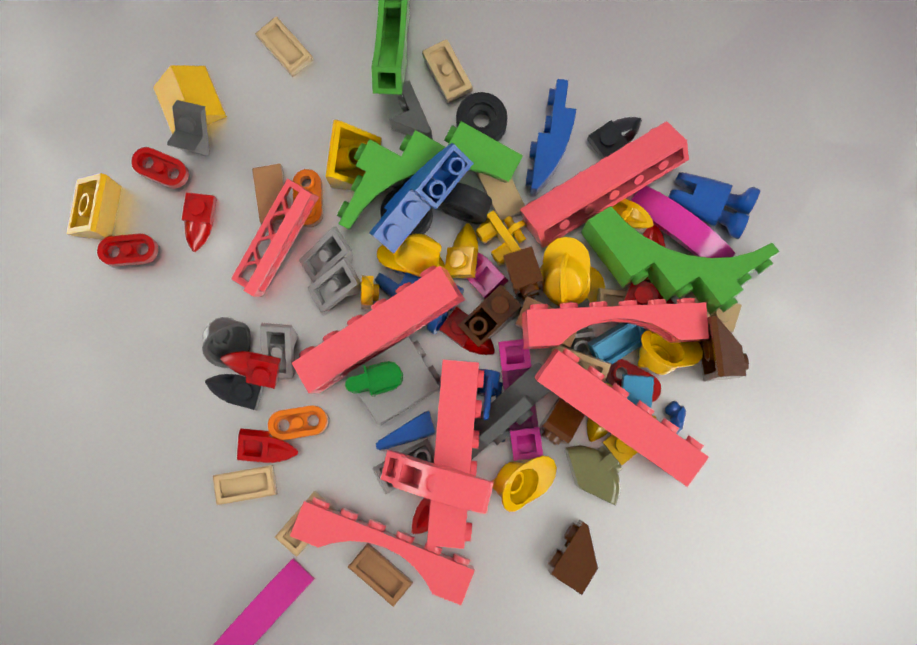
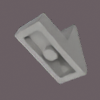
(326, 254)
(335, 285)
(279, 342)

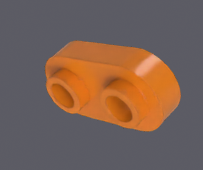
(315, 187)
(298, 422)

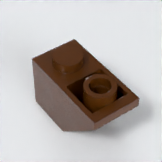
(524, 273)
(491, 316)
(561, 423)
(576, 560)

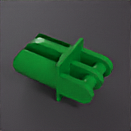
(377, 379)

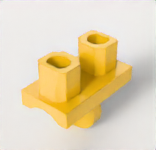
(494, 228)

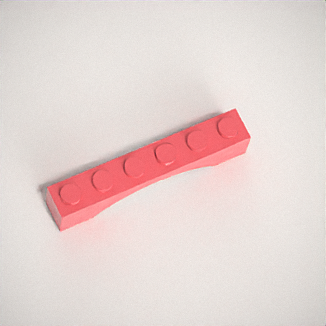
(674, 322)
(444, 574)

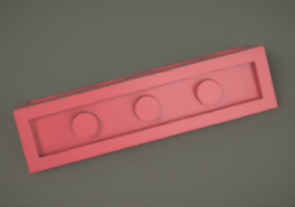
(280, 241)

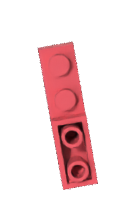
(437, 482)

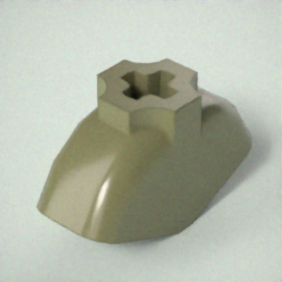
(595, 471)

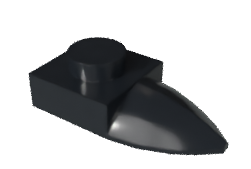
(614, 135)
(235, 390)

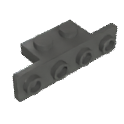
(509, 407)

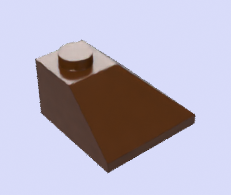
(722, 353)

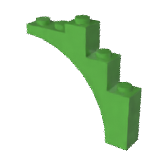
(390, 47)
(387, 168)
(635, 257)

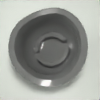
(224, 337)

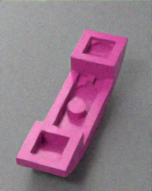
(682, 225)
(525, 438)
(267, 606)

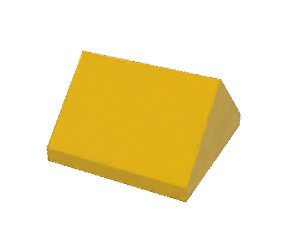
(189, 85)
(344, 144)
(94, 207)

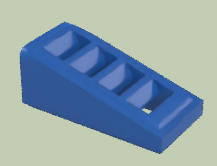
(416, 429)

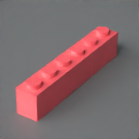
(605, 183)
(377, 330)
(621, 417)
(454, 446)

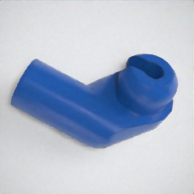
(677, 414)

